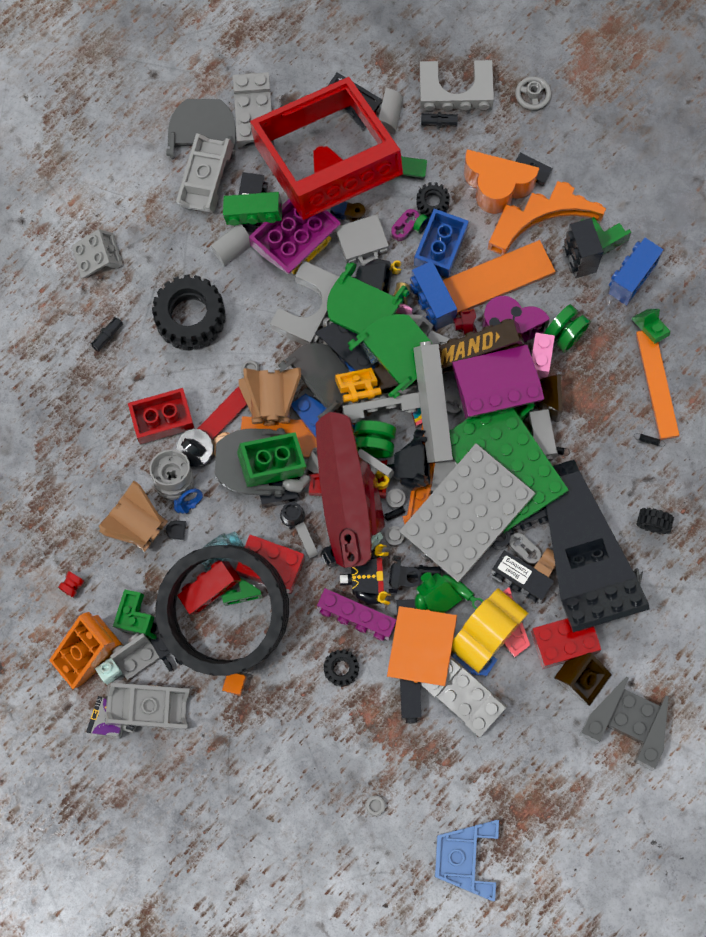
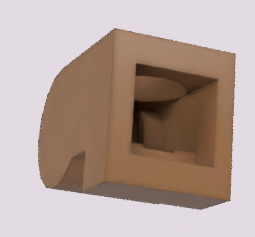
(546, 563)

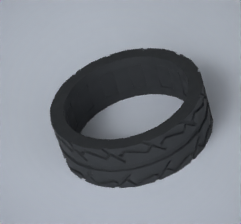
(167, 618)

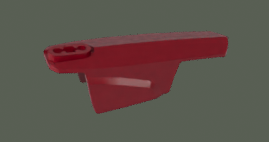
(347, 491)

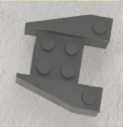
(632, 718)

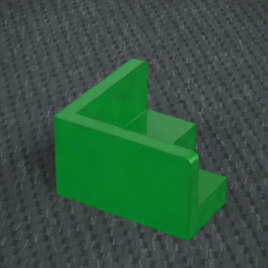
(612, 237)
(130, 619)

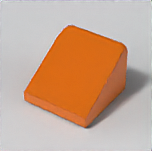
(234, 684)

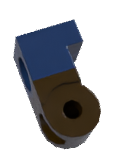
(348, 211)

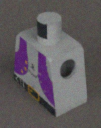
(97, 722)

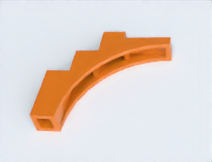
(539, 208)

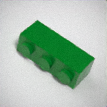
(252, 208)

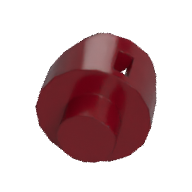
(465, 321)

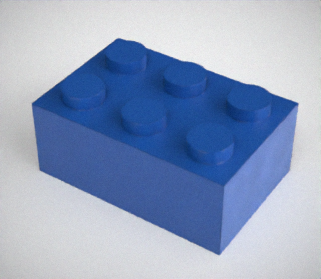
(441, 241)
(634, 270)
(433, 295)

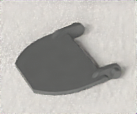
(201, 116)
(318, 371)
(228, 467)

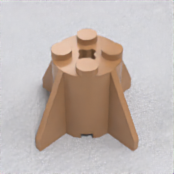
(269, 394)
(133, 519)

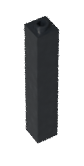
(409, 690)

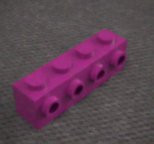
(356, 614)

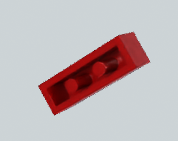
(208, 587)

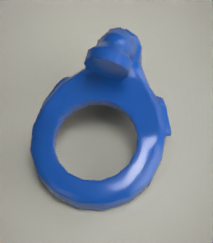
(182, 506)

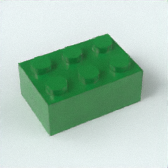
(271, 459)

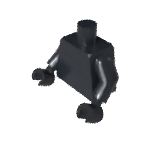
(411, 463)

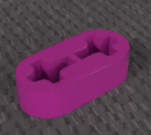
(402, 222)

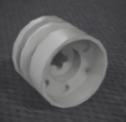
(171, 474)

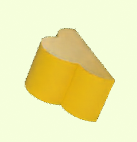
(488, 629)

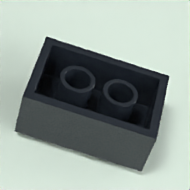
(582, 248)

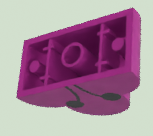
(530, 318)

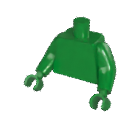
(441, 593)

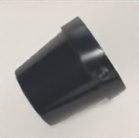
(292, 514)

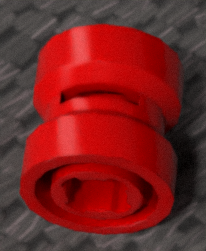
(71, 584)

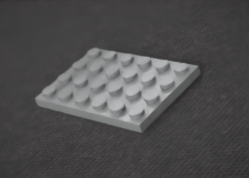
(467, 512)

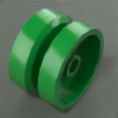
(568, 328)
(375, 438)

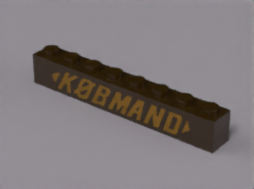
(489, 340)

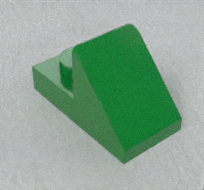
(651, 325)
(247, 593)

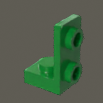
(414, 166)

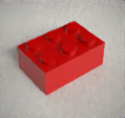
(161, 416)
(285, 560)
(559, 644)

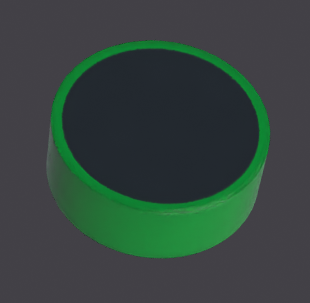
(421, 223)

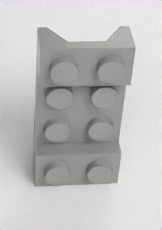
(251, 101)
(204, 173)
(407, 400)
(468, 698)
(146, 706)

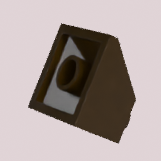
(552, 396)
(583, 677)

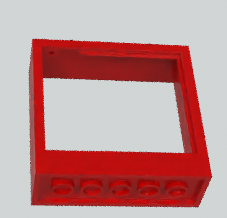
(342, 179)

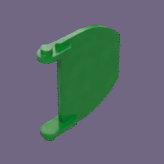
(359, 304)
(392, 343)

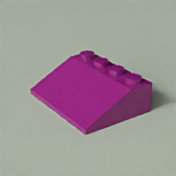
(292, 239)
(497, 381)

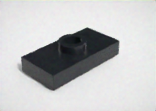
(544, 170)

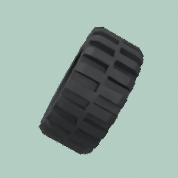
(182, 290)

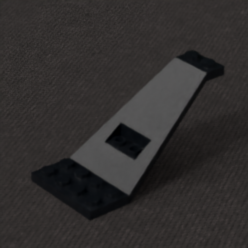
(589, 563)

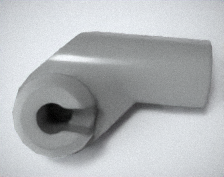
(296, 485)

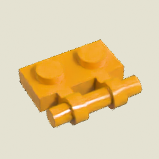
(358, 380)

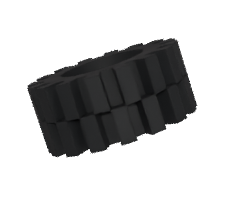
(432, 190)
(655, 521)
(341, 655)

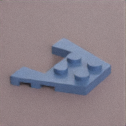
(458, 858)

